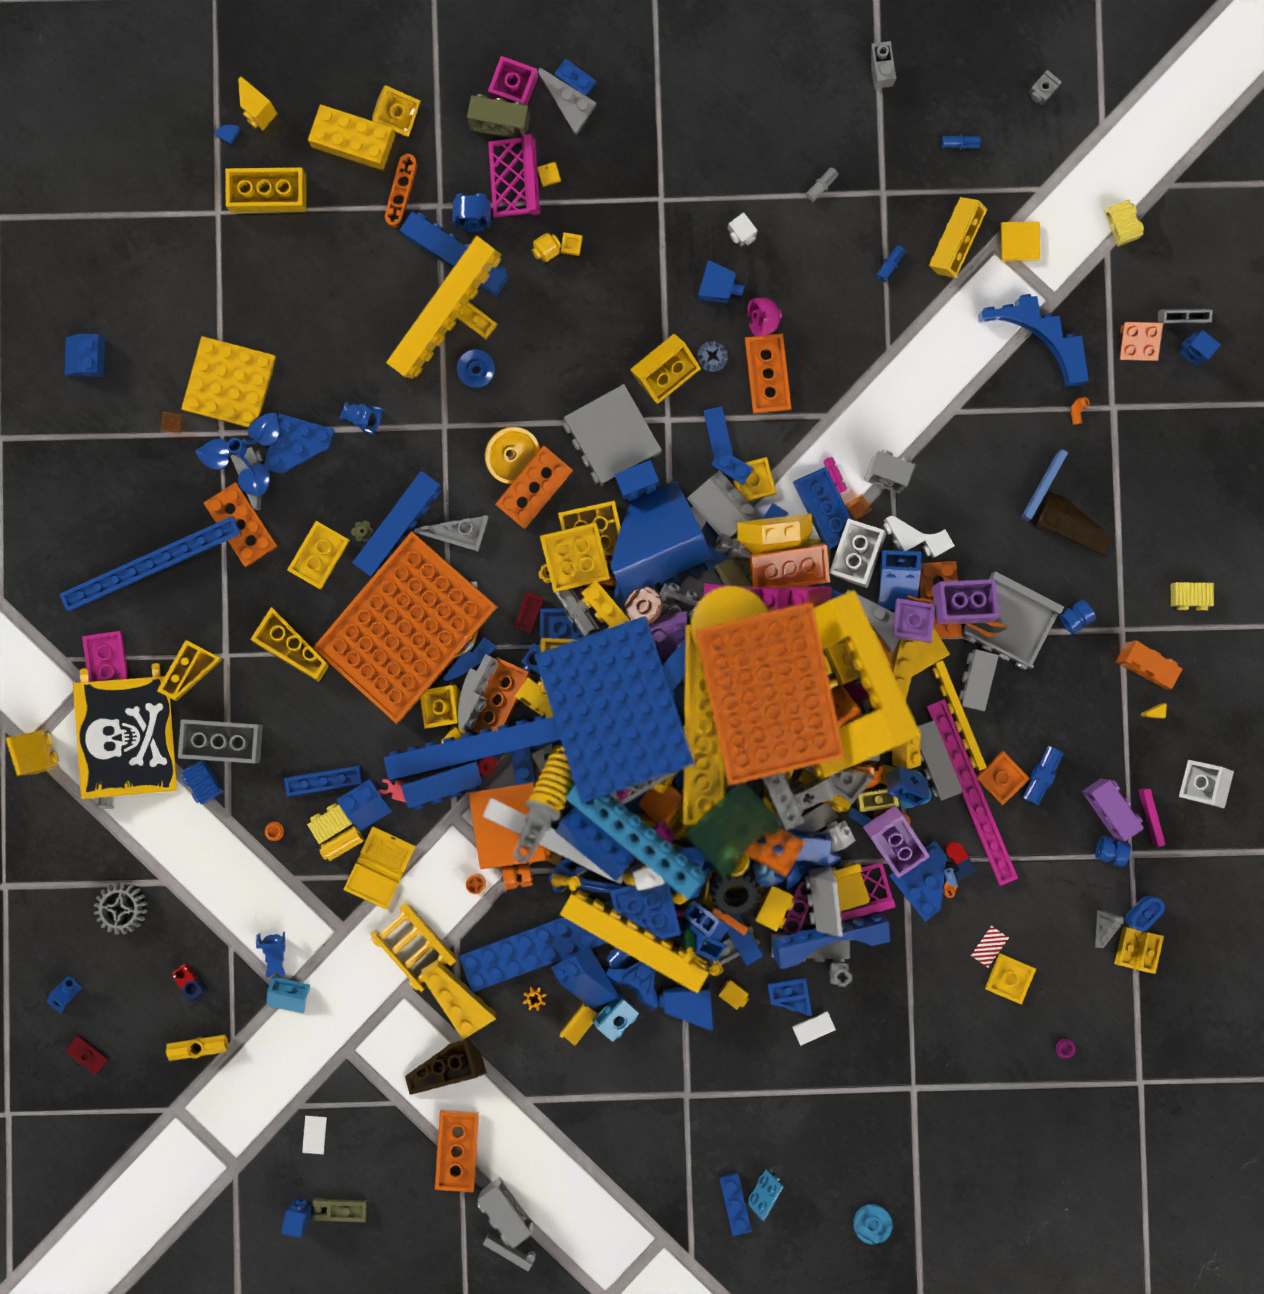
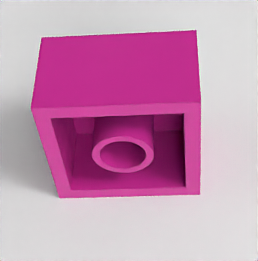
(513, 81)

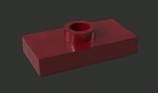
(529, 612)
(87, 1054)

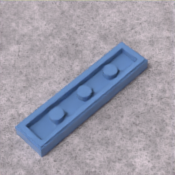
(1044, 485)

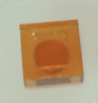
(171, 422)
(858, 507)

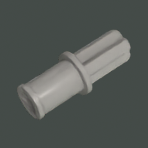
(822, 184)

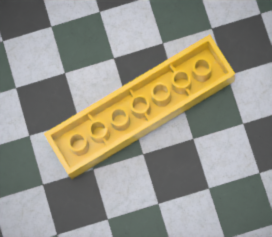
(444, 308)
(634, 939)

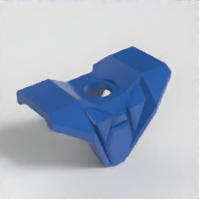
(800, 870)
(638, 979)

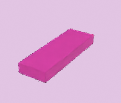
(1151, 817)

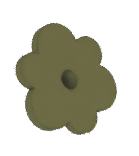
(366, 535)

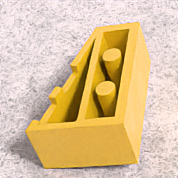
(187, 669)
(531, 696)

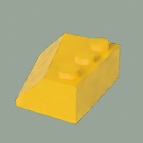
(603, 514)

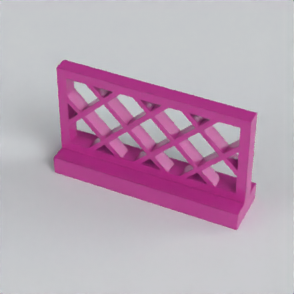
(530, 176)
(874, 906)

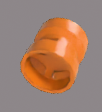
(474, 886)

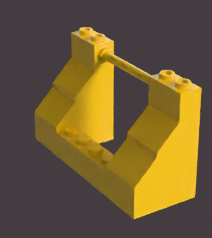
(892, 723)

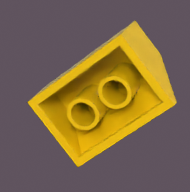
(665, 368)

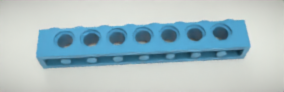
(646, 846)

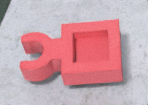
(395, 789)

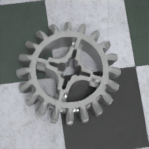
(119, 915)

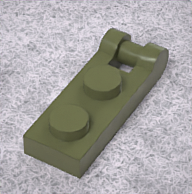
(340, 1210)

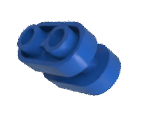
(1145, 913)

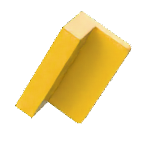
(578, 1024)

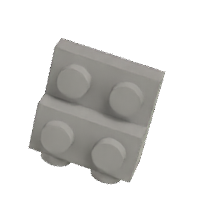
(677, 600)

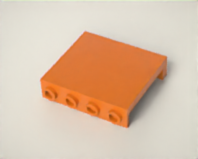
(493, 841)

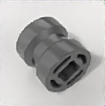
(726, 545)

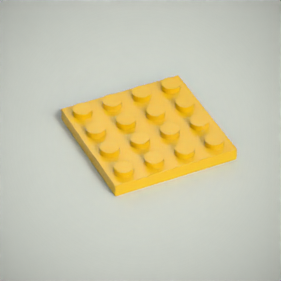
(228, 382)

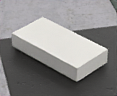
(813, 1028)

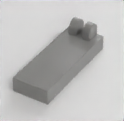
(514, 1255)

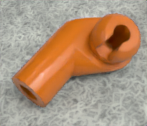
(1076, 409)

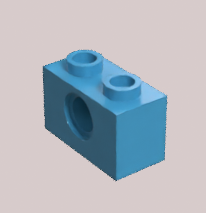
(618, 1007)

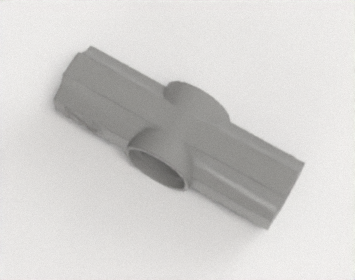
(577, 612)
(839, 973)

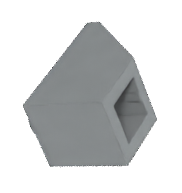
(882, 65)

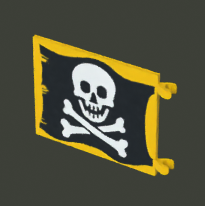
(124, 736)

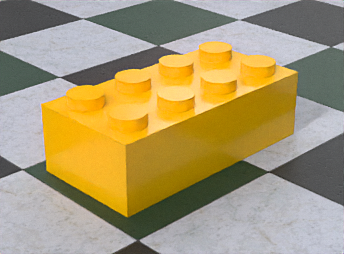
(351, 137)
(265, 190)

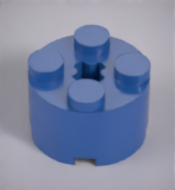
(471, 212)

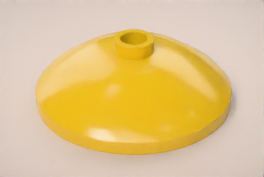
(522, 447)

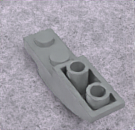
(471, 700)

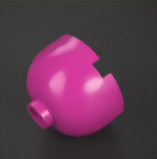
(764, 316)

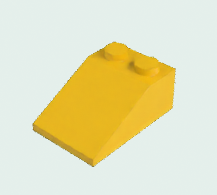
(32, 752)

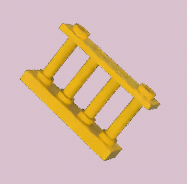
(420, 928)

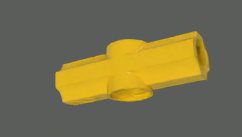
(208, 1045)

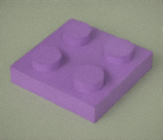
(913, 620)

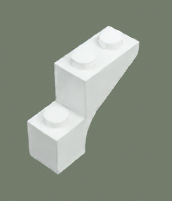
(907, 537)

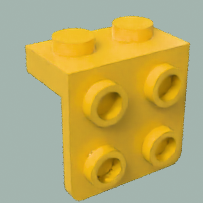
(850, 886)

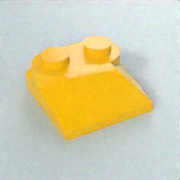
(396, 110)
(440, 706)

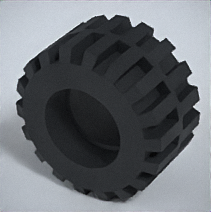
(737, 901)

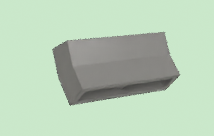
(1162, 316)

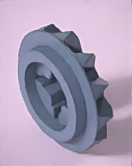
(713, 365)

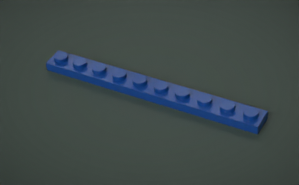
(150, 564)

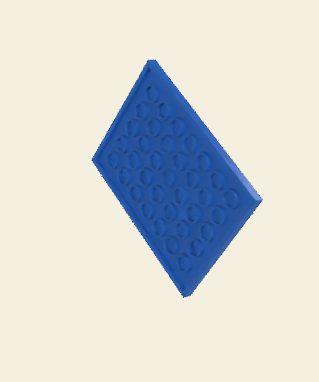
(614, 709)

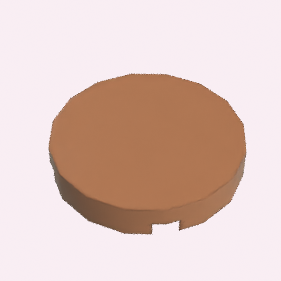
(644, 603)

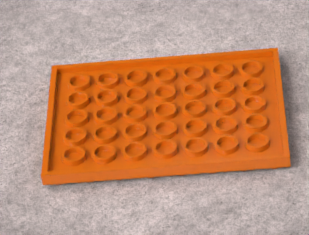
(405, 627)
(769, 693)

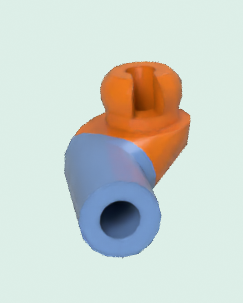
(950, 884)

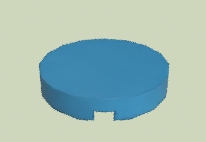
(872, 1224)

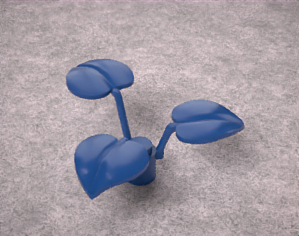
(256, 478)

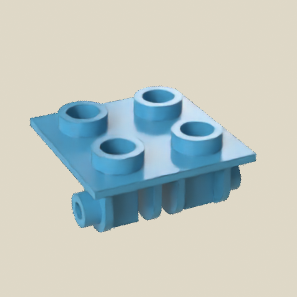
(765, 1194)

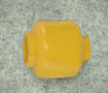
(546, 247)

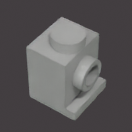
(1051, 84)

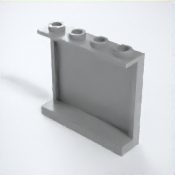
(611, 435)
(1027, 622)

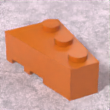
(1149, 664)

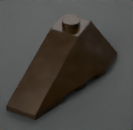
(1066, 521)
(451, 1065)

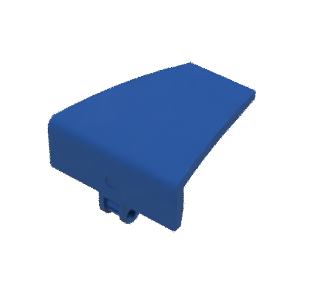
(657, 541)

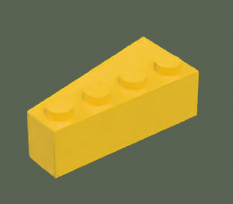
(285, 643)
(459, 1003)

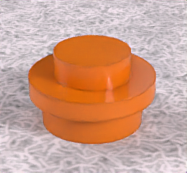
(274, 831)

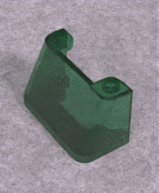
(732, 828)

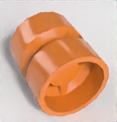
(510, 877)

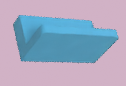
(287, 994)

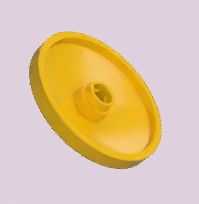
(725, 605)

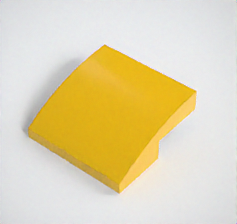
(1139, 950)

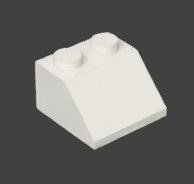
(1206, 783)

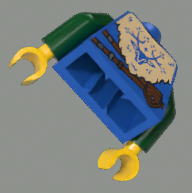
(703, 945)

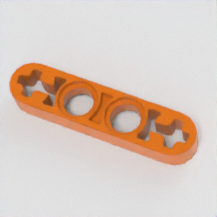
(401, 190)

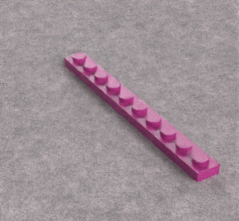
(973, 794)

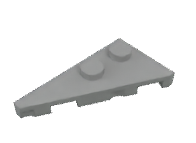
(572, 103)
(463, 533)
(880, 621)
(848, 782)
(1106, 927)

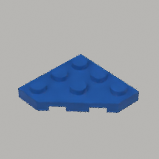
(296, 444)
(924, 882)
(649, 908)

